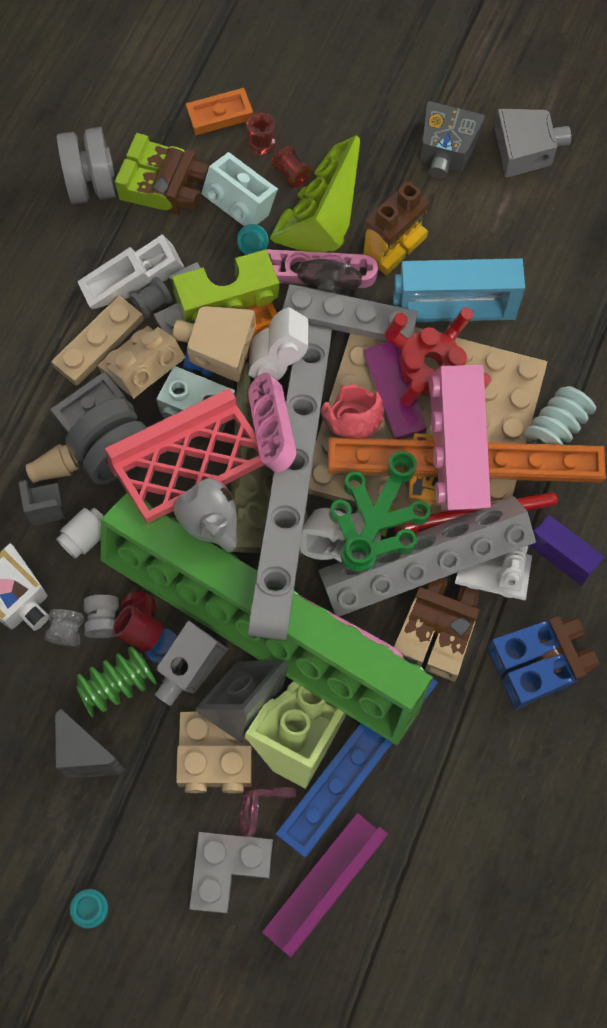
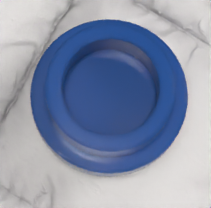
(162, 646)

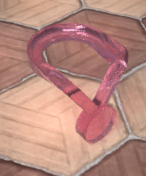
(248, 829)

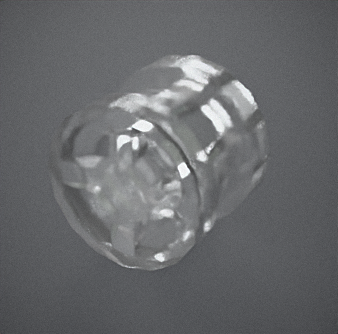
(64, 627)

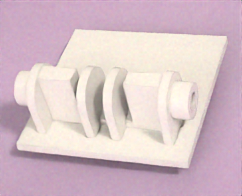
(500, 575)

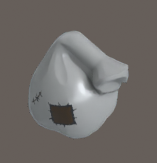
(208, 513)

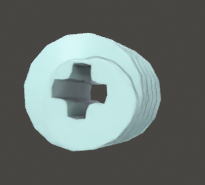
(560, 417)

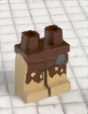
(445, 618)

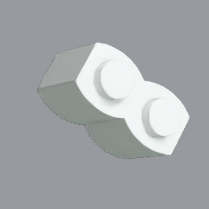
(279, 344)
(323, 537)

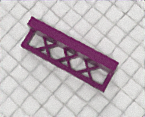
(324, 885)

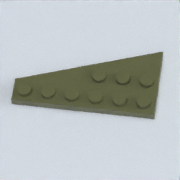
(253, 490)

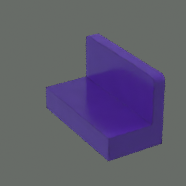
(565, 550)

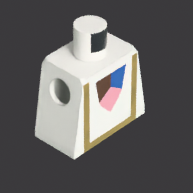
(19, 592)

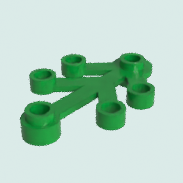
(377, 517)

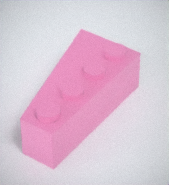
(460, 437)

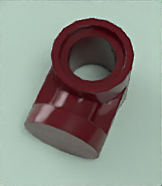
(137, 622)

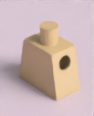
(218, 339)

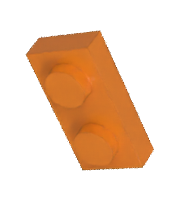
(219, 111)

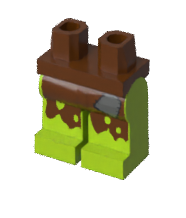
(160, 176)

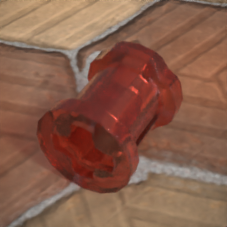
(261, 133)
(291, 167)

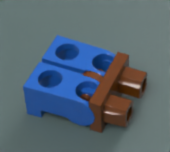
(554, 658)

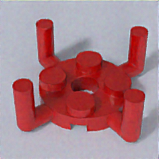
(427, 344)

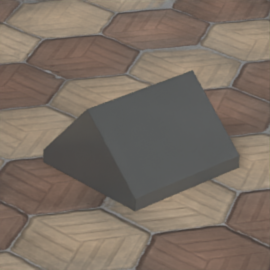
(242, 693)
(79, 753)

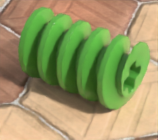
(114, 680)

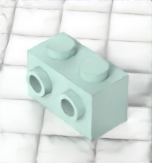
(239, 190)
(185, 390)

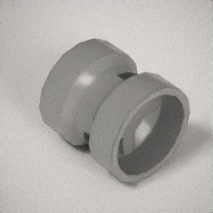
(101, 615)

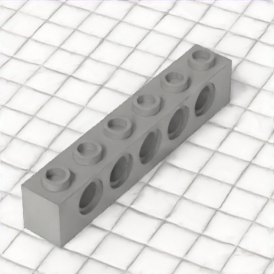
(436, 555)

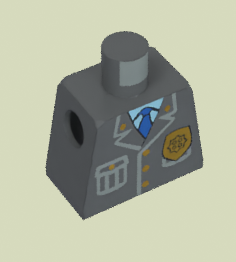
(449, 138)

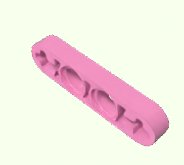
(292, 257)
(271, 423)

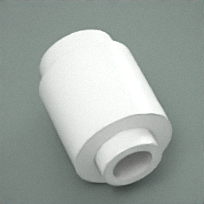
(81, 532)

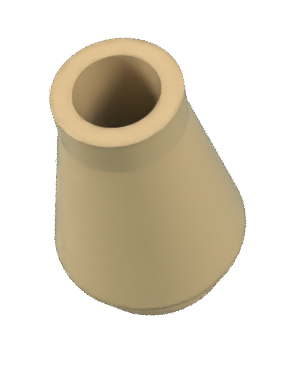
(53, 464)

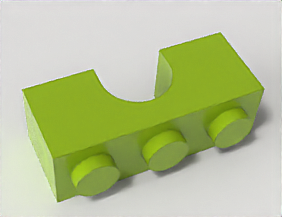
(254, 285)

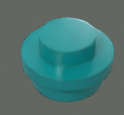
(252, 239)
(89, 908)

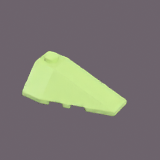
(295, 733)

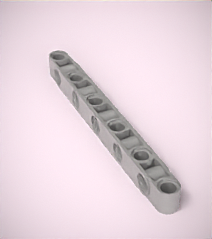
(289, 494)

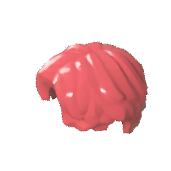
(354, 412)

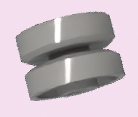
(88, 165)

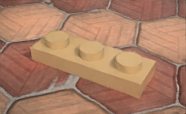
(97, 340)

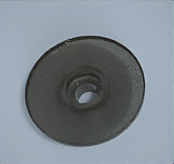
(329, 275)

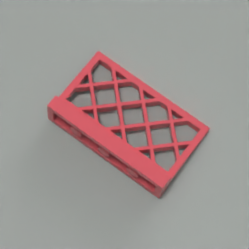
(169, 436)

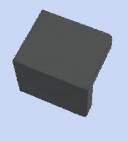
(42, 503)

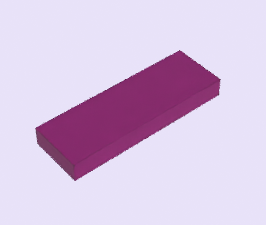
(388, 382)

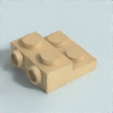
(142, 360)
(211, 757)

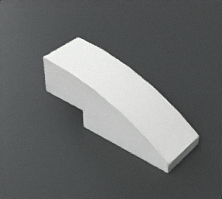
(130, 272)

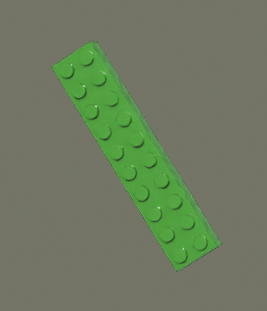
(219, 593)

